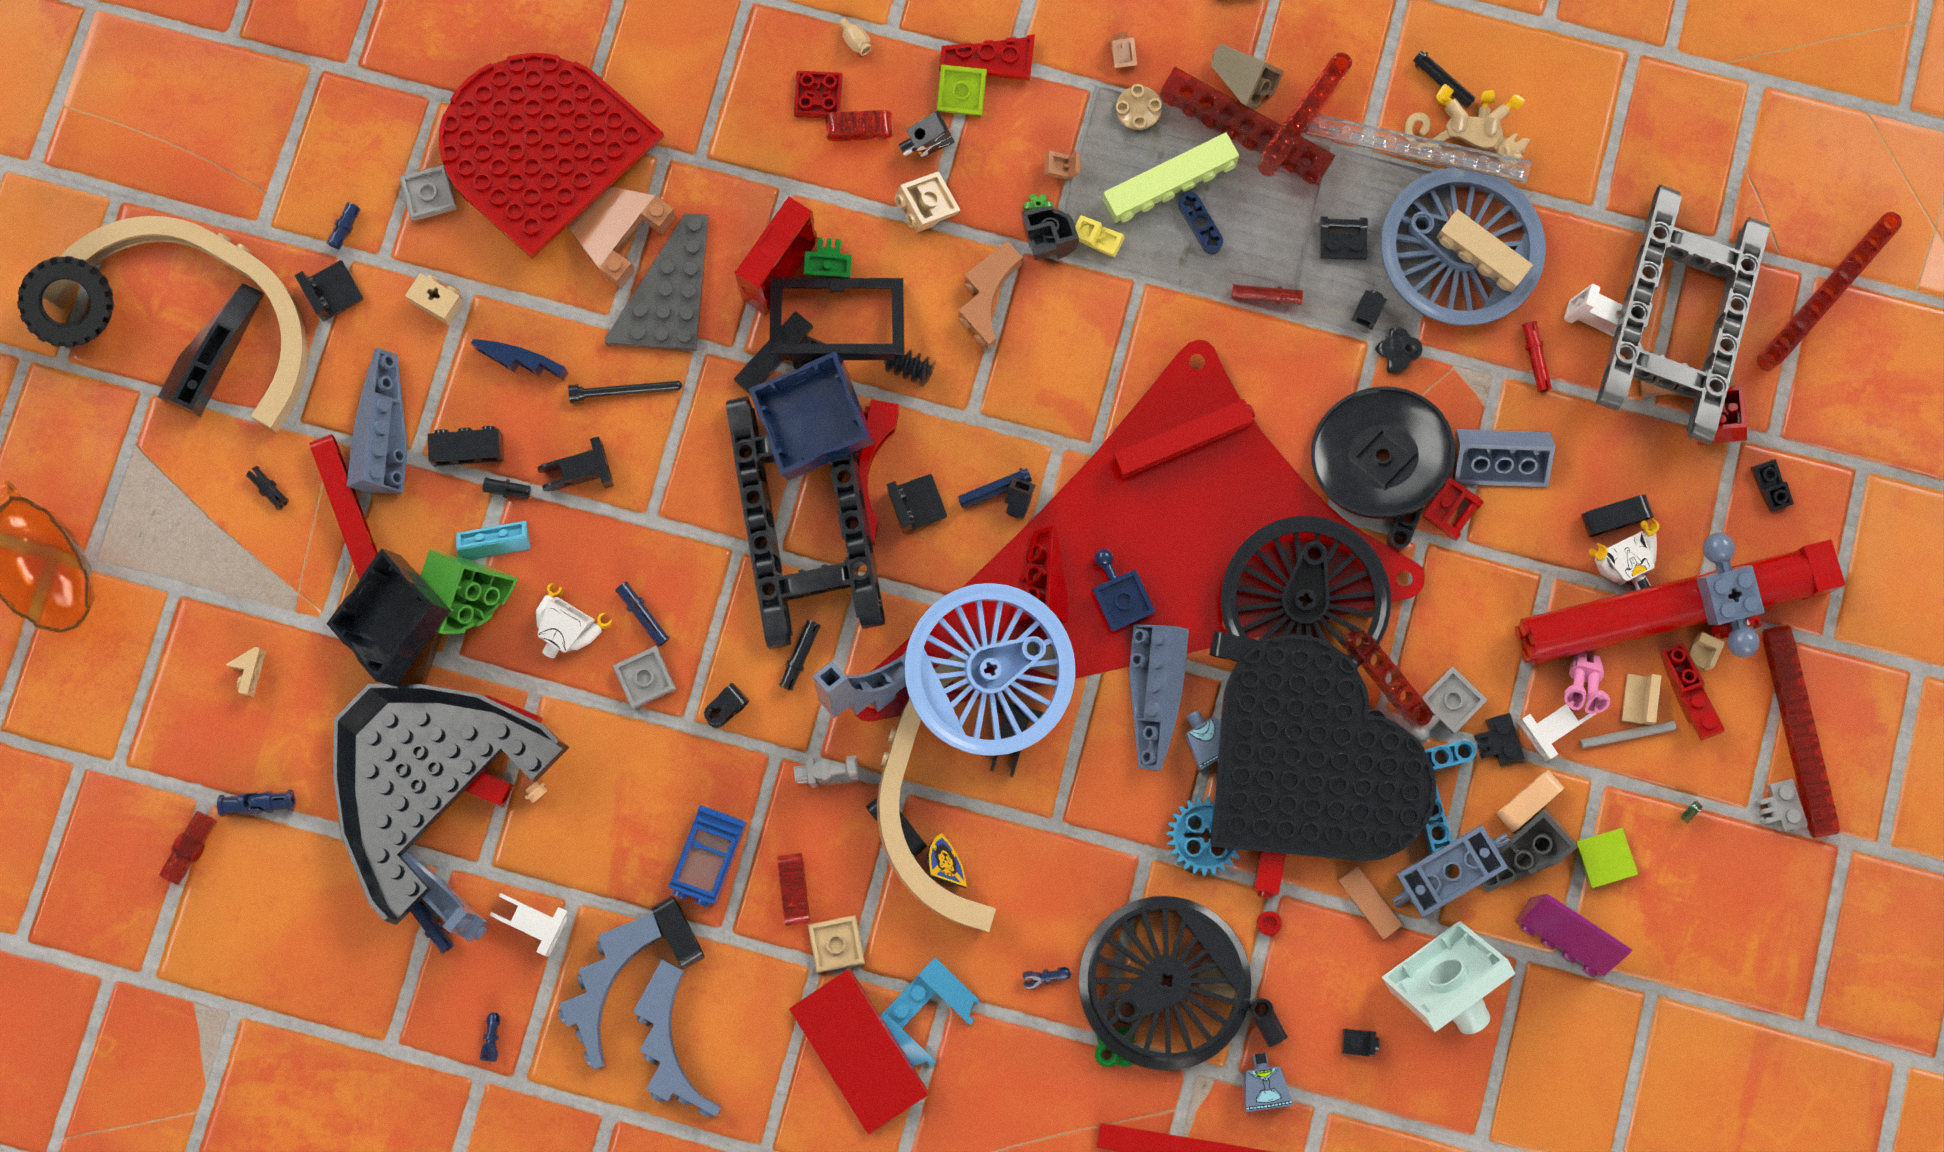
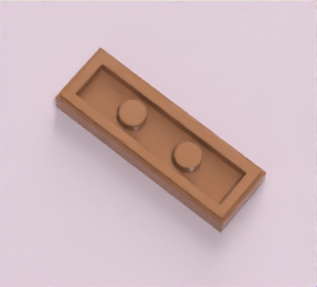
(1370, 903)

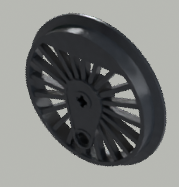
(1307, 579)
(1150, 997)

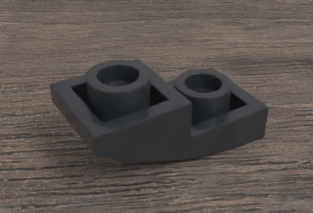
(1771, 486)

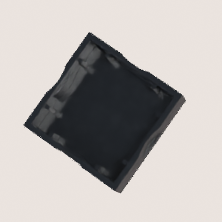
(388, 617)

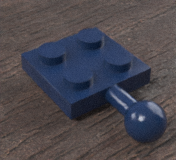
(1122, 597)

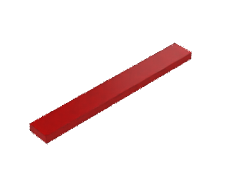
(1137, 1140)

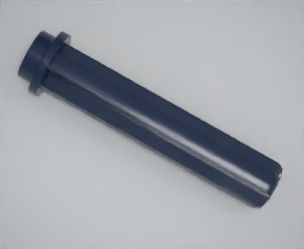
(992, 489)

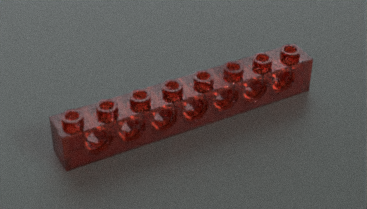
(1241, 115)

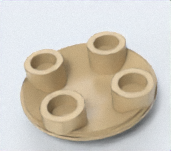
(1138, 107)

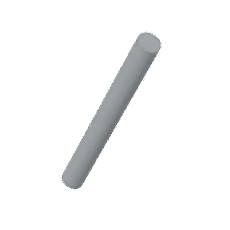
(1627, 734)

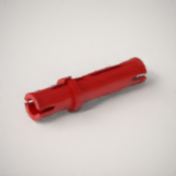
(1534, 347)

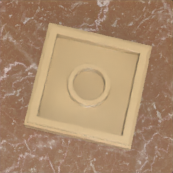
(836, 944)

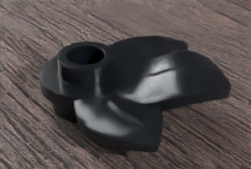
(1395, 349)

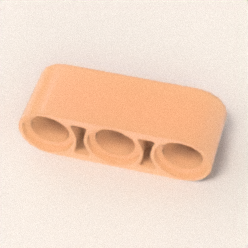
(1530, 800)

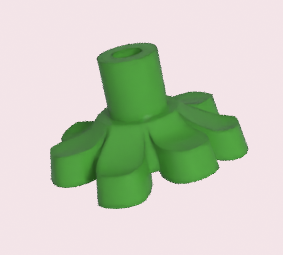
(1035, 201)

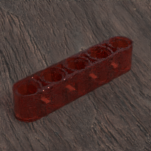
(1398, 681)

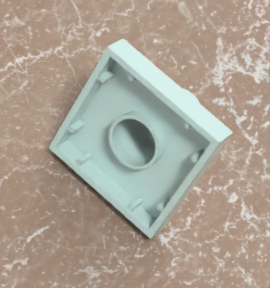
(1450, 980)

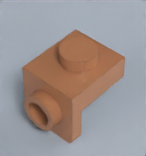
(1062, 165)

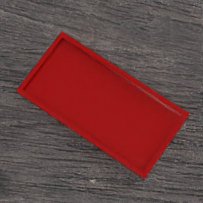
(859, 1051)

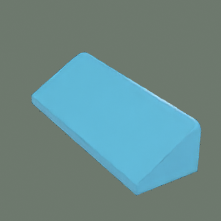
(493, 541)

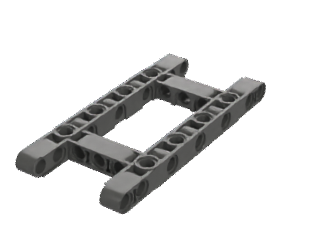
(1728, 325)

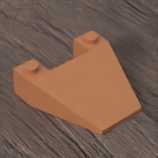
(609, 224)

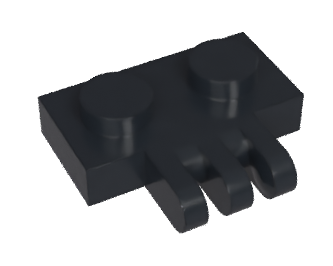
(1501, 740)

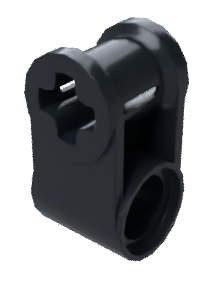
(728, 703)

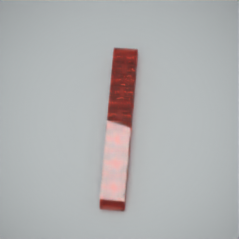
(1304, 114)

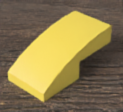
(1098, 237)

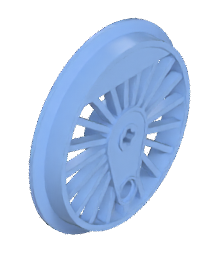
(1009, 663)

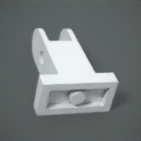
(1594, 310)
(1550, 729)
(536, 924)

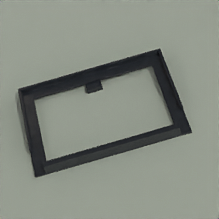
(846, 351)

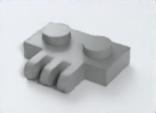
(1783, 806)

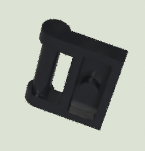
(1343, 245)

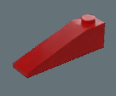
(1045, 575)

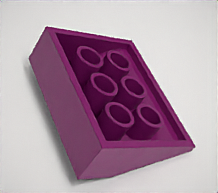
(1571, 935)

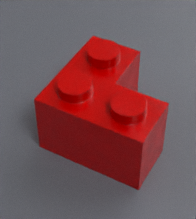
(1733, 418)

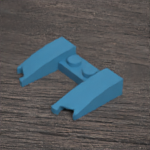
(931, 980)

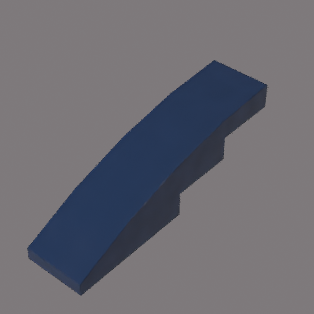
(513, 356)

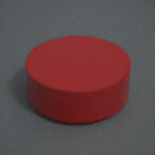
(1269, 923)

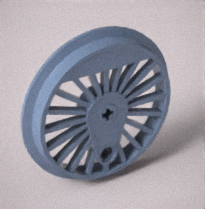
(1500, 302)

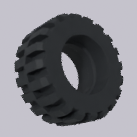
(60, 334)

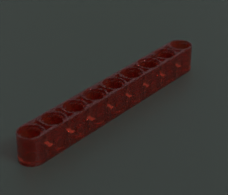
(1836, 283)
(1800, 731)

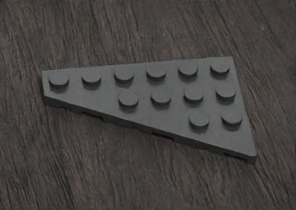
(668, 299)

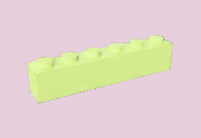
(1170, 178)

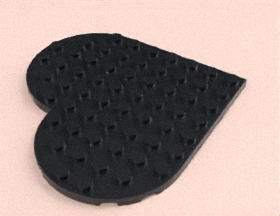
(1310, 764)

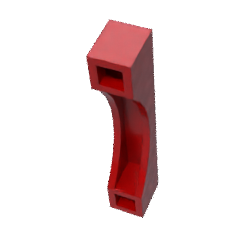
(882, 422)

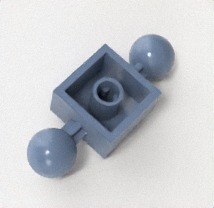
(1745, 595)

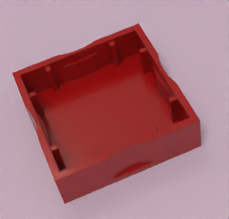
(776, 253)

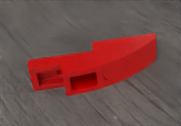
(1690, 692)

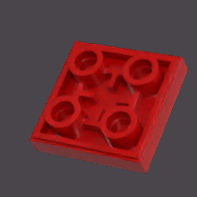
(817, 93)

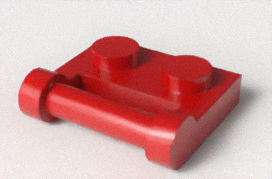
(1445, 505)

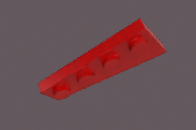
(1001, 58)

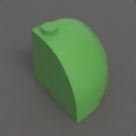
(466, 588)

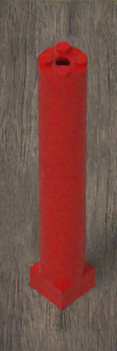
(1671, 606)

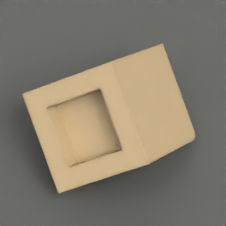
(1705, 651)

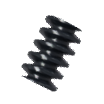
(911, 366)

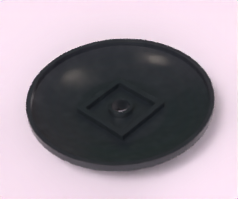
(1379, 422)

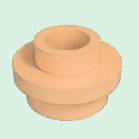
(535, 791)

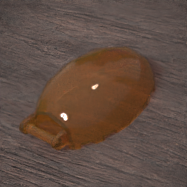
(42, 565)

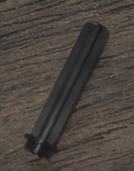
(1442, 77)

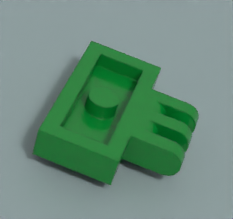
(827, 261)

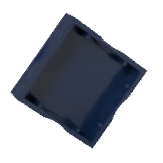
(811, 416)

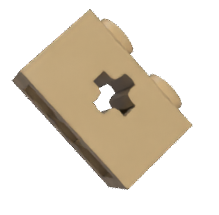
(425, 288)

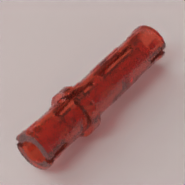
(1267, 294)

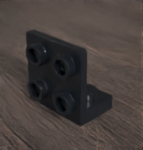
(330, 290)
(916, 503)

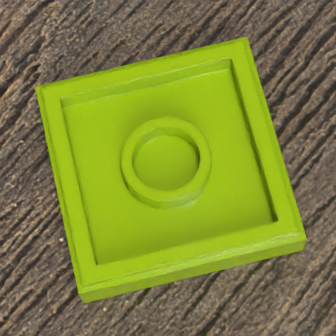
(961, 90)

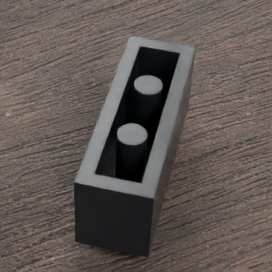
(465, 446)

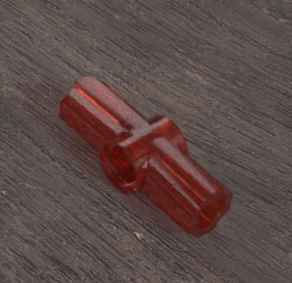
(187, 847)

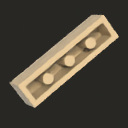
(1484, 251)

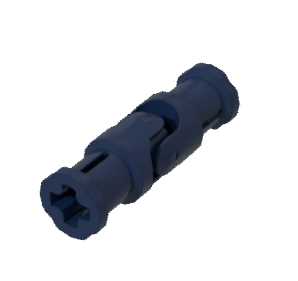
(258, 802)

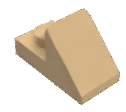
(251, 665)

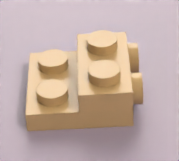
(926, 201)

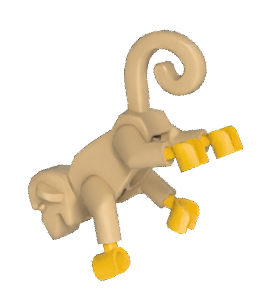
(1481, 131)

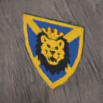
(944, 862)

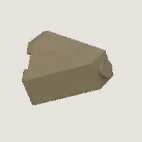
(1246, 75)

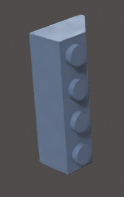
(1503, 457)

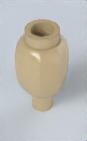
(855, 37)

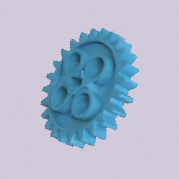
(1204, 858)

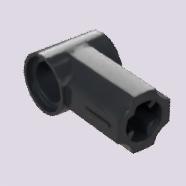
(1268, 1022)

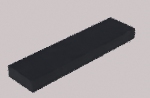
(763, 363)

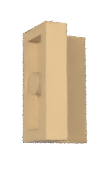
(1641, 699)

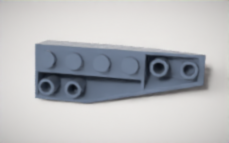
(379, 430)
(1156, 688)

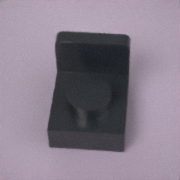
(1360, 1042)

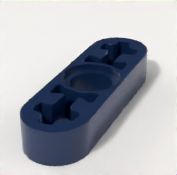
(1203, 213)

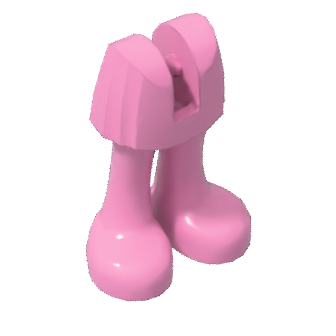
(1589, 672)

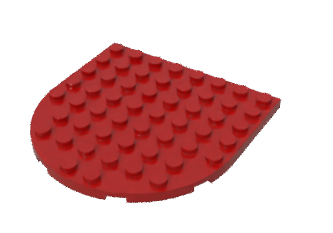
(539, 144)

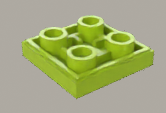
(1606, 858)

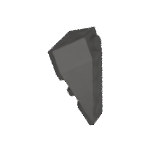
(1532, 848)

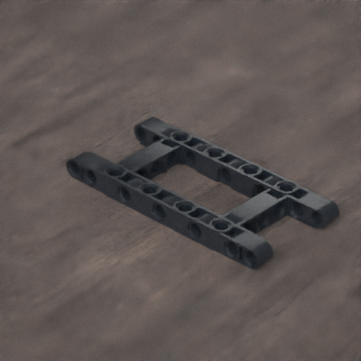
(761, 526)

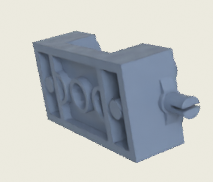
(1426, 880)

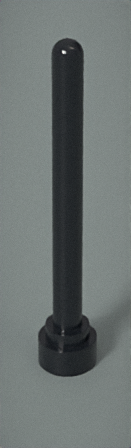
(579, 393)

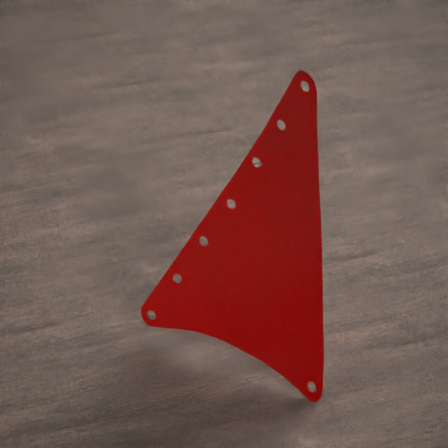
(1171, 526)

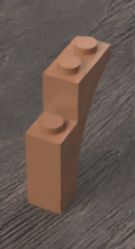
(985, 282)

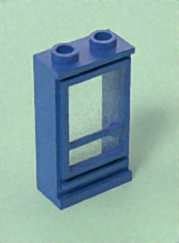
(707, 856)

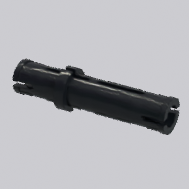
(800, 653)

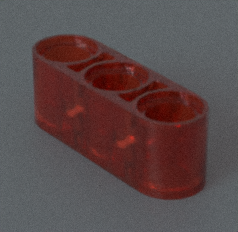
(859, 125)
(793, 889)

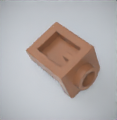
(1123, 50)

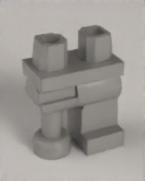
(827, 773)

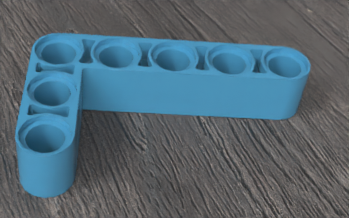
(1439, 820)

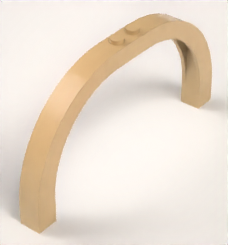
(293, 360)
(889, 823)

